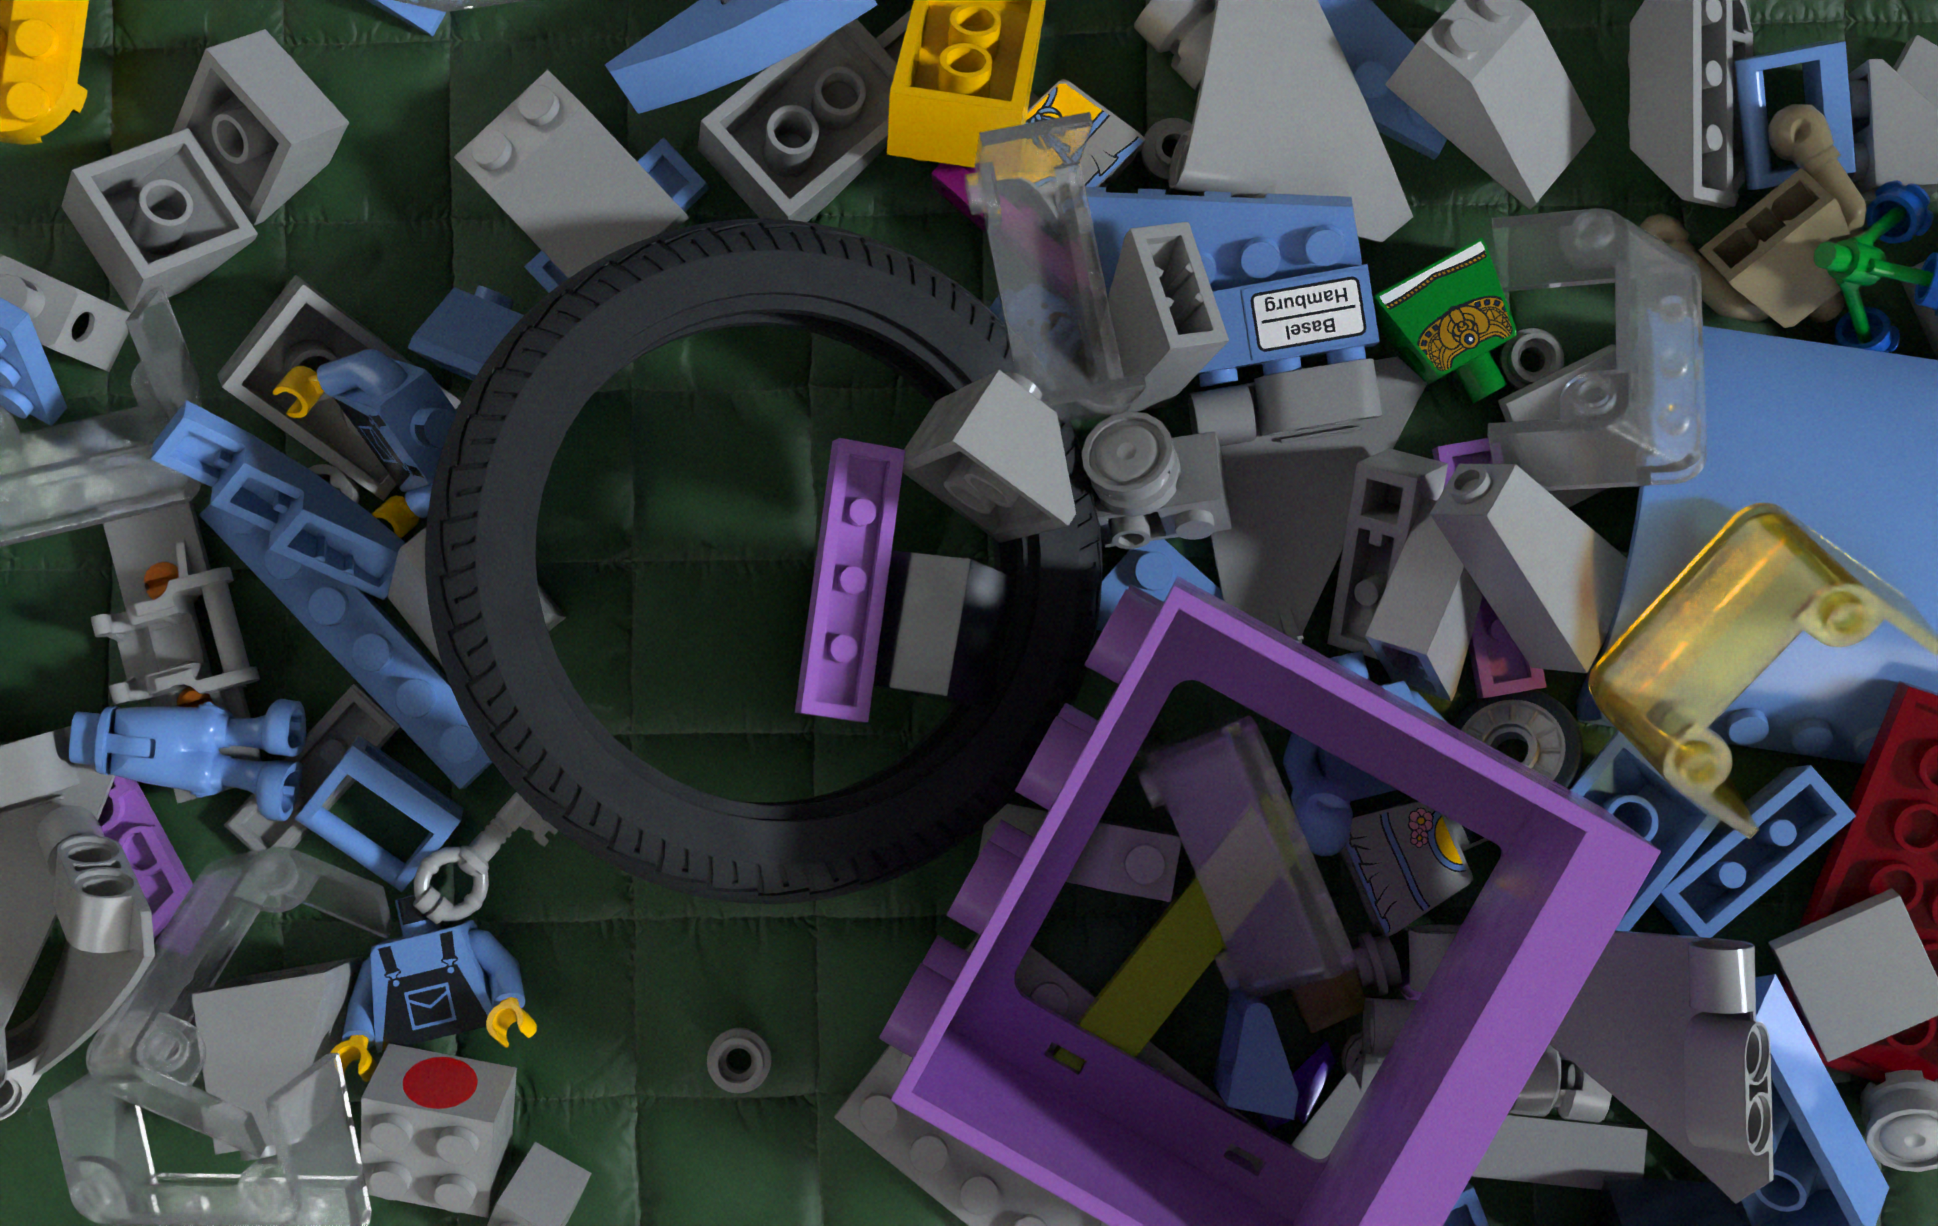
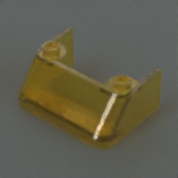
(1721, 629)

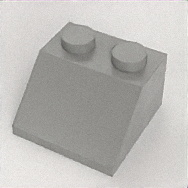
(260, 122)
(156, 216)

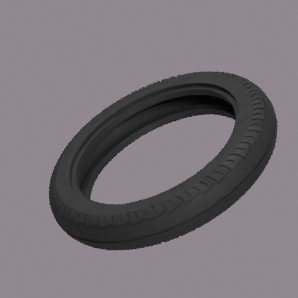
(494, 625)

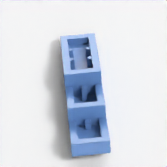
(723, 44)
(269, 489)

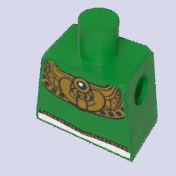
(1450, 320)

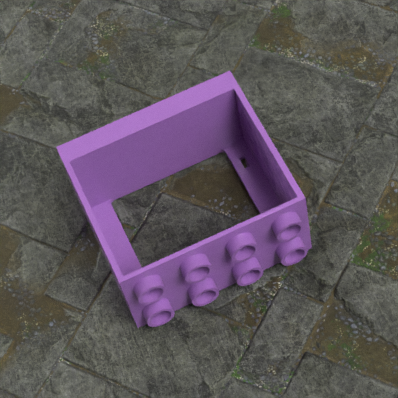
(1154, 1150)

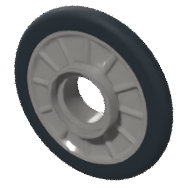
(1535, 719)

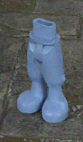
(182, 748)

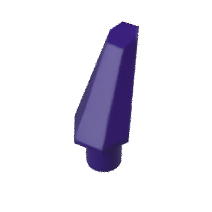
(1310, 1082)

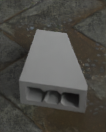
(1163, 311)
(1426, 612)

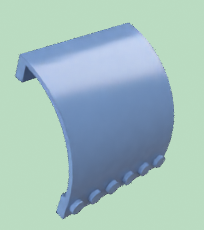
(1853, 456)

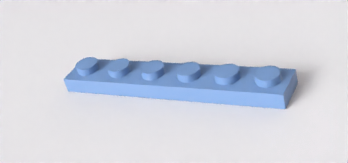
(367, 646)

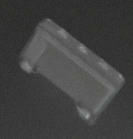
(1050, 266)
(1625, 422)
(103, 463)
(1248, 857)
(148, 1045)
(310, 1182)

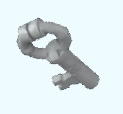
(474, 861)

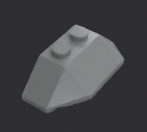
(1687, 95)

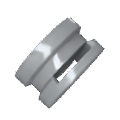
(1131, 463)
(1902, 1121)

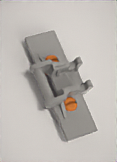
(159, 636)

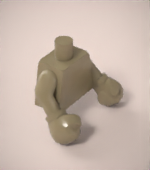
(1766, 256)

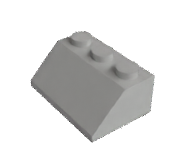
(995, 457)

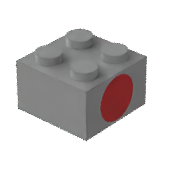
(437, 1129)

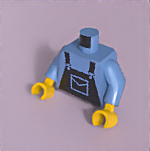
(394, 411)
(430, 988)

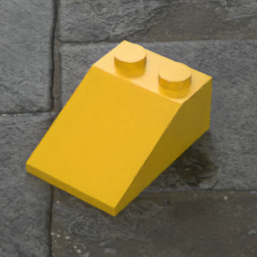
(962, 74)

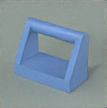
(1824, 87)
(397, 787)
(1252, 1062)

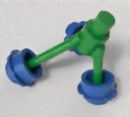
(1893, 218)

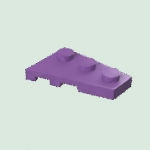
(156, 865)

